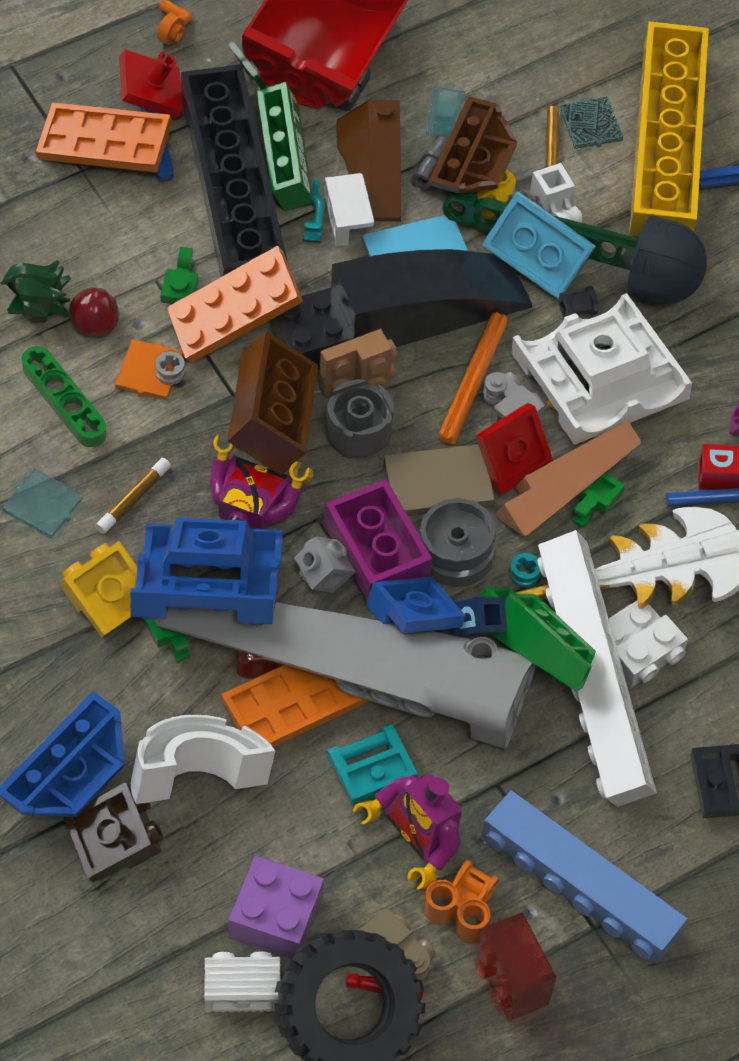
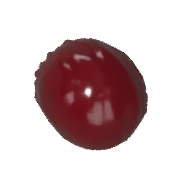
(94, 312)

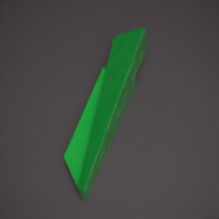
(543, 637)

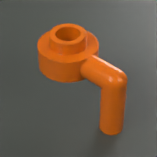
(173, 24)

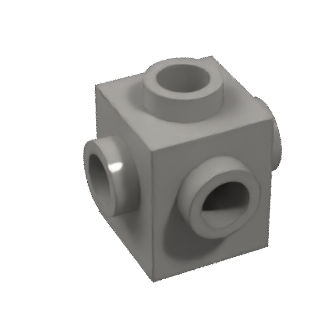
(324, 564)

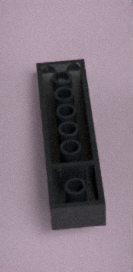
(404, 296)

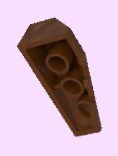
(372, 146)

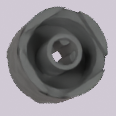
(359, 418)

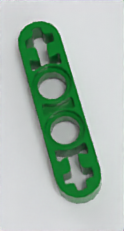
(60, 398)

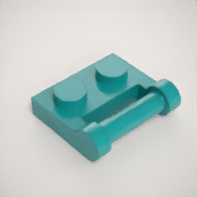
(371, 774)

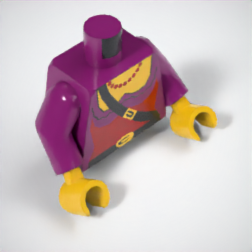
(253, 491)
(424, 817)

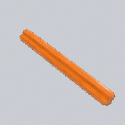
(472, 378)

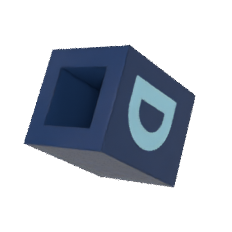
(483, 617)

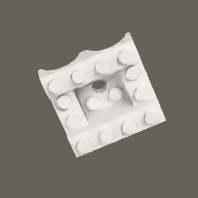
(624, 381)

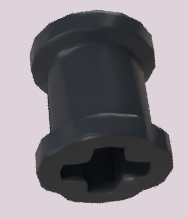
(579, 302)

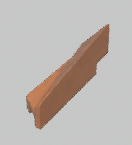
(564, 478)

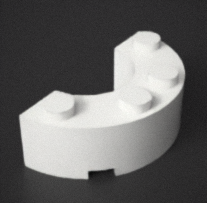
(198, 745)

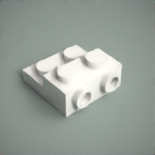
(645, 642)

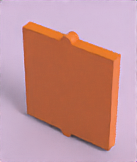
(139, 370)

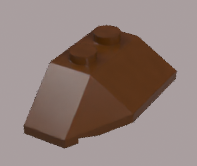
(476, 150)

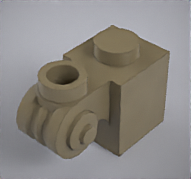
(398, 931)

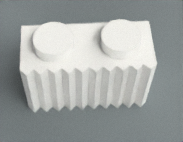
(241, 982)

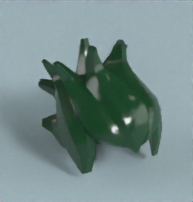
(37, 290)

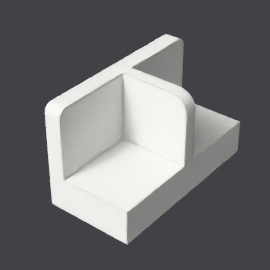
(347, 205)

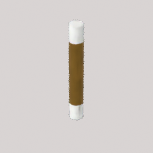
(133, 496)

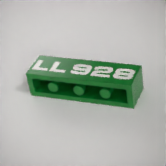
(285, 146)

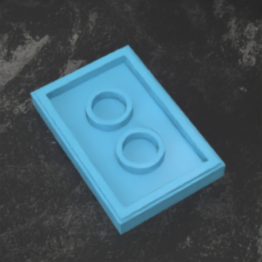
(420, 235)
(538, 245)

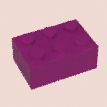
(377, 536)

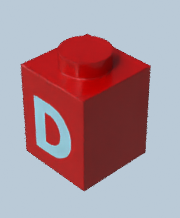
(718, 467)

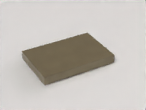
(437, 475)

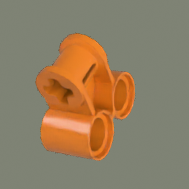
(467, 898)

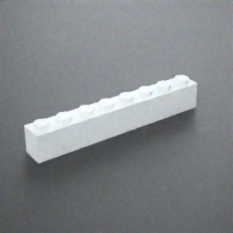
(605, 695)

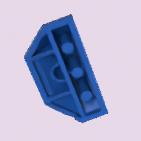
(70, 763)

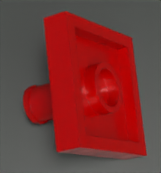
(151, 82)
(514, 448)

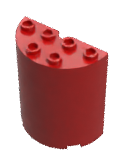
(318, 44)

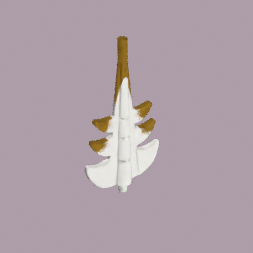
(707, 550)

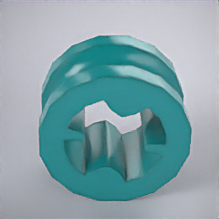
(521, 578)

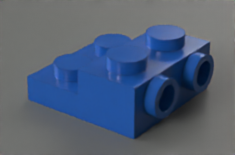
(414, 605)

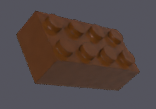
(273, 403)

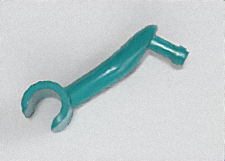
(314, 229)

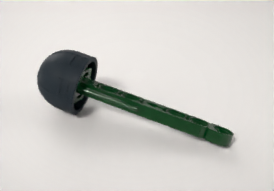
(663, 262)

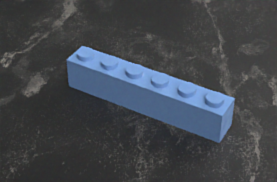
(583, 877)

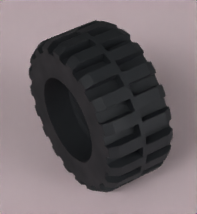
(344, 949)

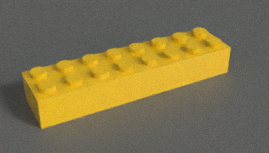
(669, 125)

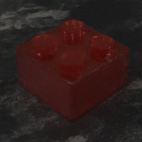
(514, 967)

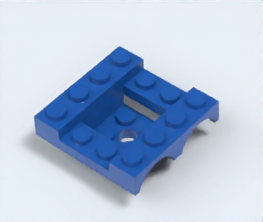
(208, 544)

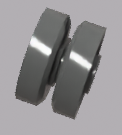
(459, 540)

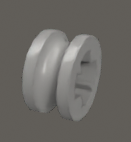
(170, 377)

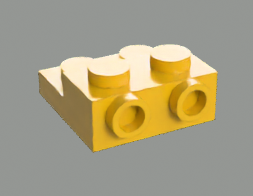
(102, 587)

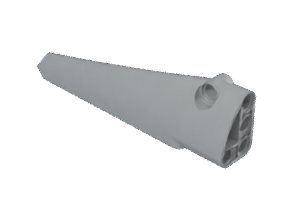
(381, 663)

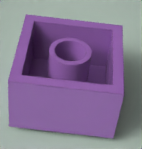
(275, 907)

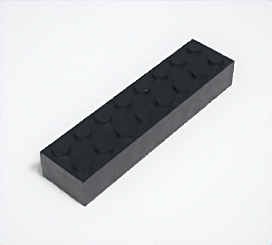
(230, 165)

